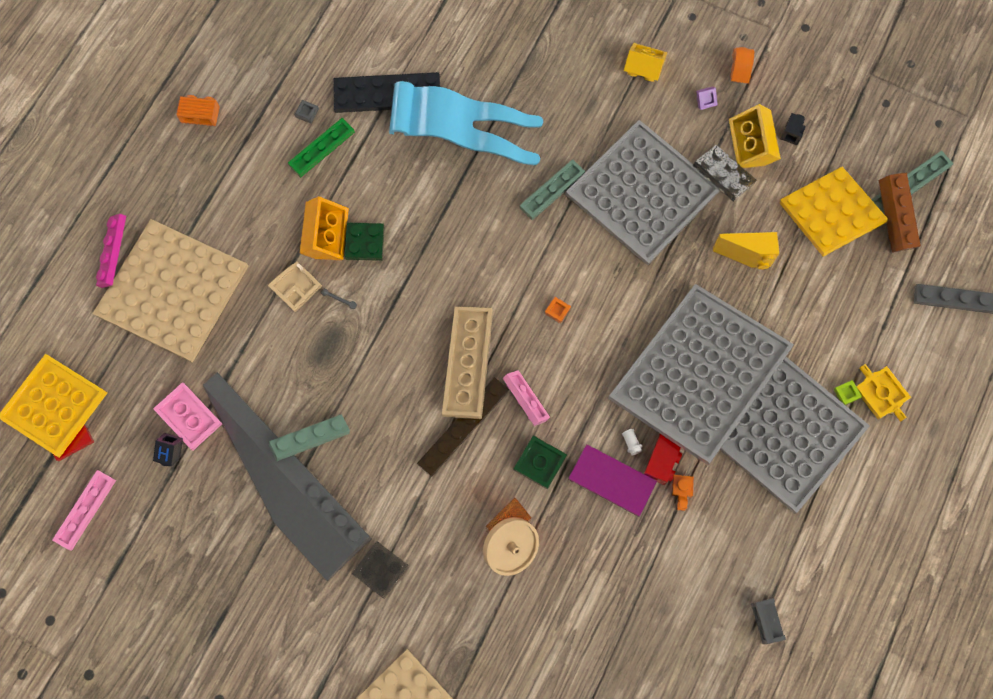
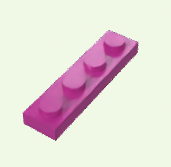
(111, 250)

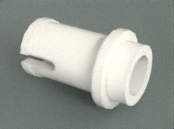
(632, 442)

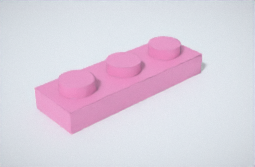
(526, 398)

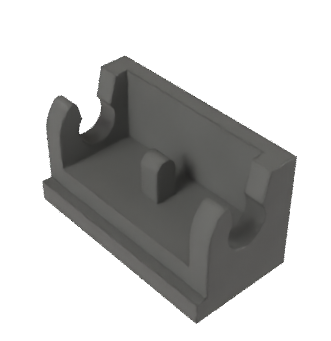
(768, 621)

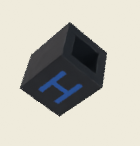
(167, 449)

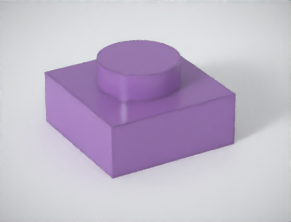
(706, 98)

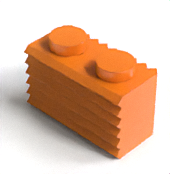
(198, 110)

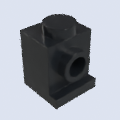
(794, 129)

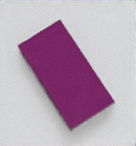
(612, 480)

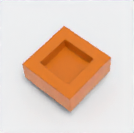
(557, 310)

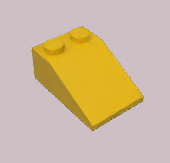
(749, 248)

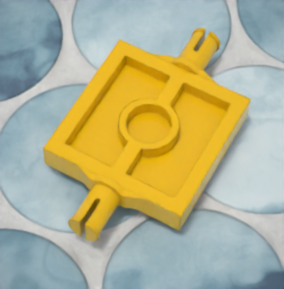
(883, 392)

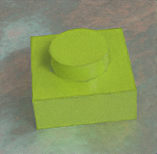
(847, 392)

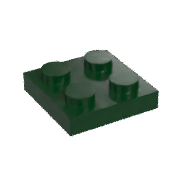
(364, 241)
(540, 462)

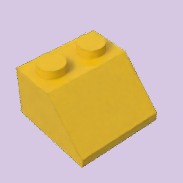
(645, 62)

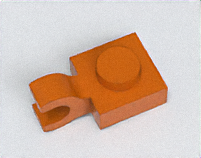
(682, 487)

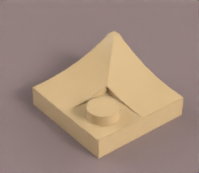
(295, 286)

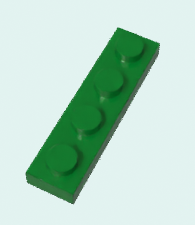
(321, 147)

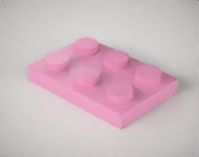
(187, 416)

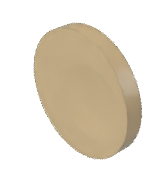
(510, 546)

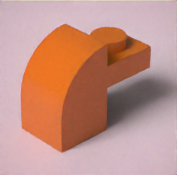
(742, 64)

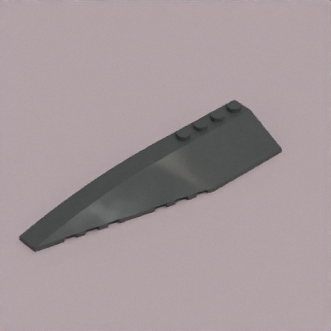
(288, 489)

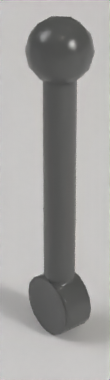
(352, 304)

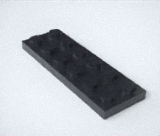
(374, 92)

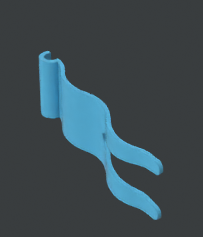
(451, 117)

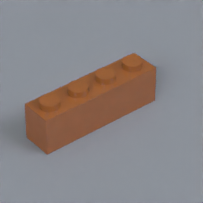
(900, 212)

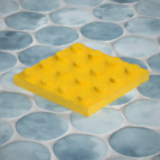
(833, 211)
(52, 405)

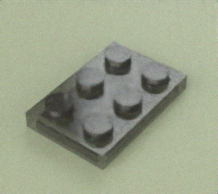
(724, 173)

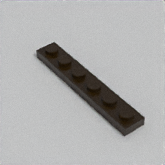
(460, 430)

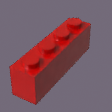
(662, 460)

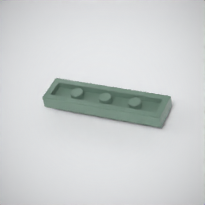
(552, 190)
(309, 437)

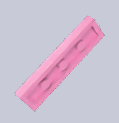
(84, 510)

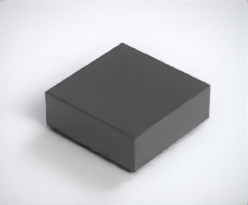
(306, 111)

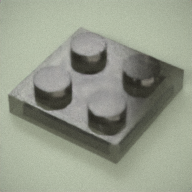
(380, 569)

